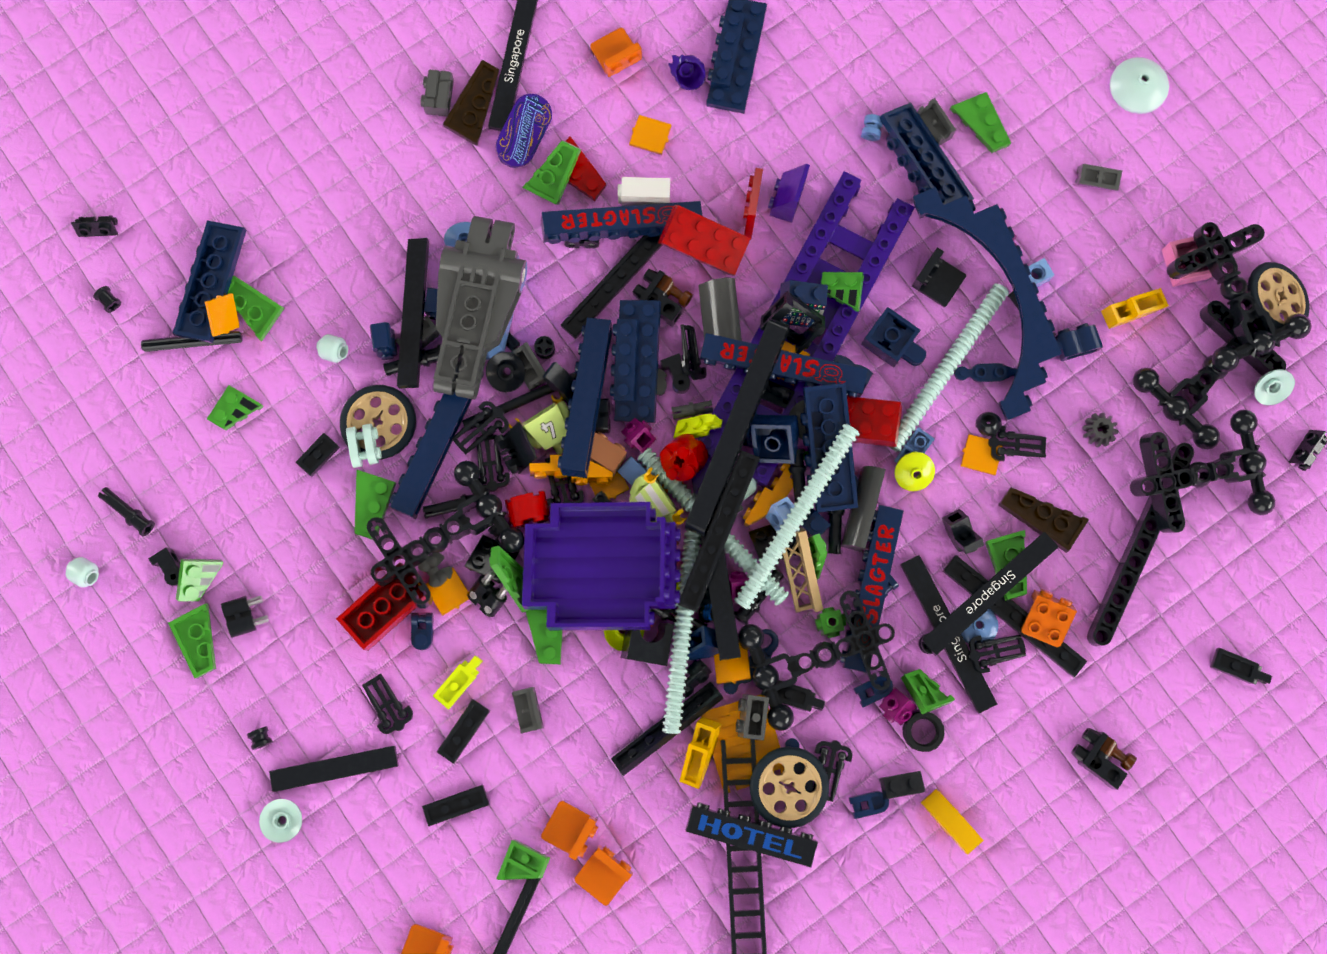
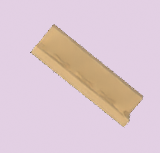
(808, 573)

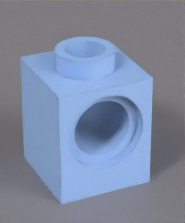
(1043, 271)
(778, 512)

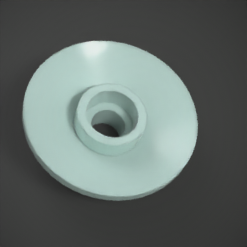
(1274, 387)
(270, 820)

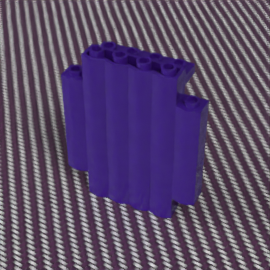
(601, 566)

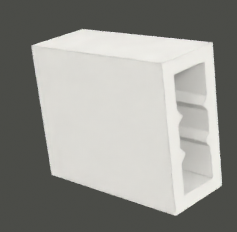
(643, 191)

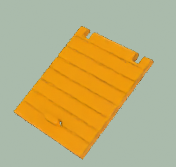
(737, 746)

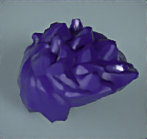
(688, 71)

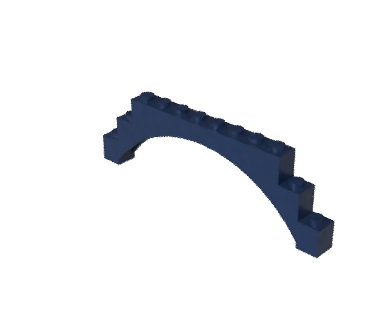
(991, 231)

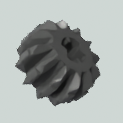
(1100, 438)

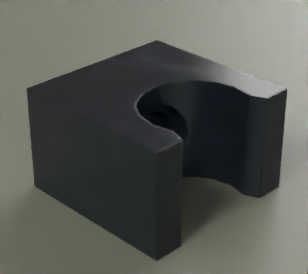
(652, 652)

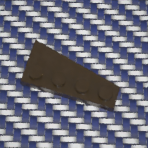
(471, 108)
(1058, 524)

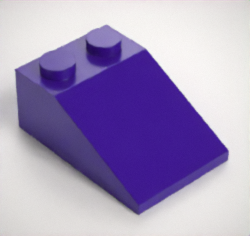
(788, 193)

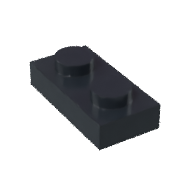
(317, 454)
(902, 785)

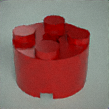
(683, 457)
(527, 508)

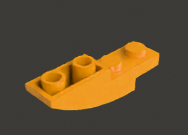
(595, 474)
(765, 498)

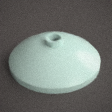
(1134, 93)

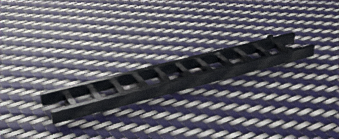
(757, 868)

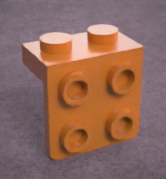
(616, 51)
(1049, 618)
(569, 829)
(603, 875)
(427, 941)

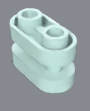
(372, 452)

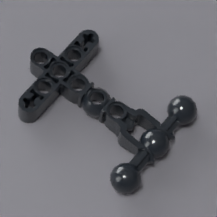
(1261, 341)
(1176, 407)
(1251, 462)
(487, 506)
(766, 676)

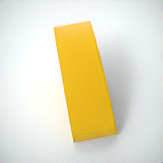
(1134, 308)
(700, 752)
(952, 821)

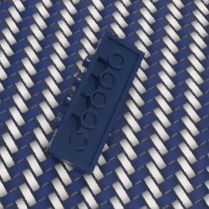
(735, 55)
(921, 154)
(209, 277)
(636, 360)
(823, 418)

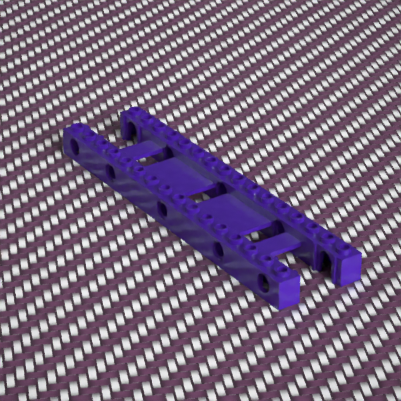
(838, 317)

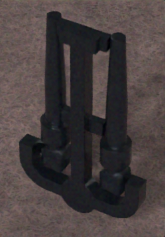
(691, 354)
(497, 413)
(994, 442)
(499, 467)
(555, 491)
(975, 655)
(398, 725)
(834, 746)

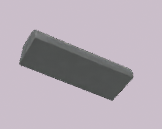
(720, 308)
(861, 518)

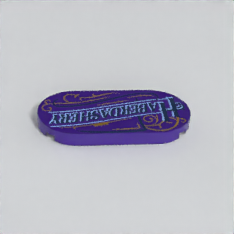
(523, 130)

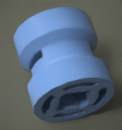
(872, 127)

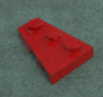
(585, 177)
(752, 199)

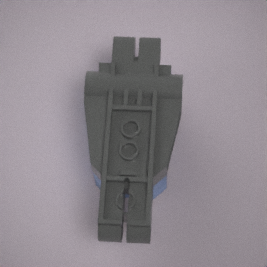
(476, 303)

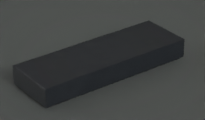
(463, 731)
(455, 805)

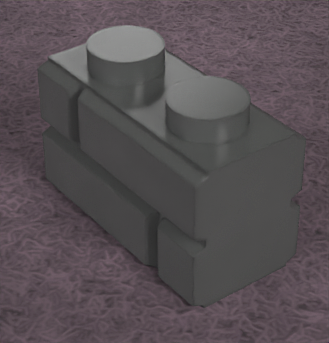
(437, 93)

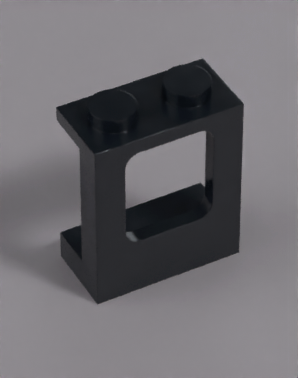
(783, 307)

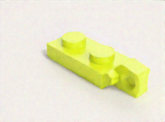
(698, 425)
(458, 682)

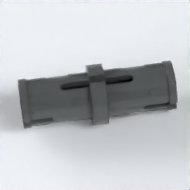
(692, 409)

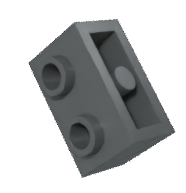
(752, 717)

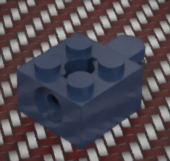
(893, 339)

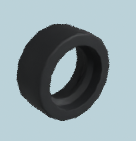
(938, 736)

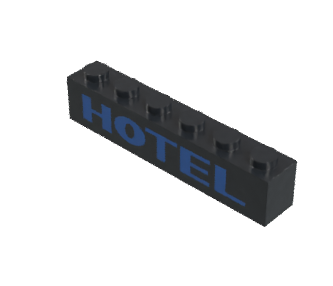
(751, 835)

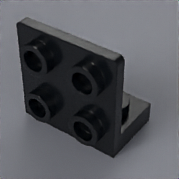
(939, 279)

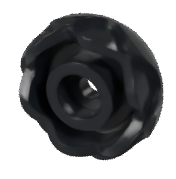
(988, 429)

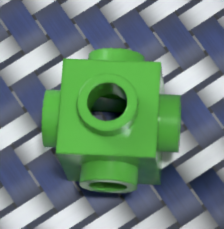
(823, 625)

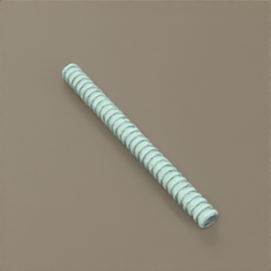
(950, 362)
(796, 516)
(731, 546)
(681, 641)

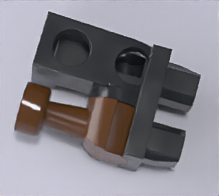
(659, 290)
(1097, 755)

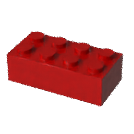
(704, 240)
(875, 420)
(378, 612)

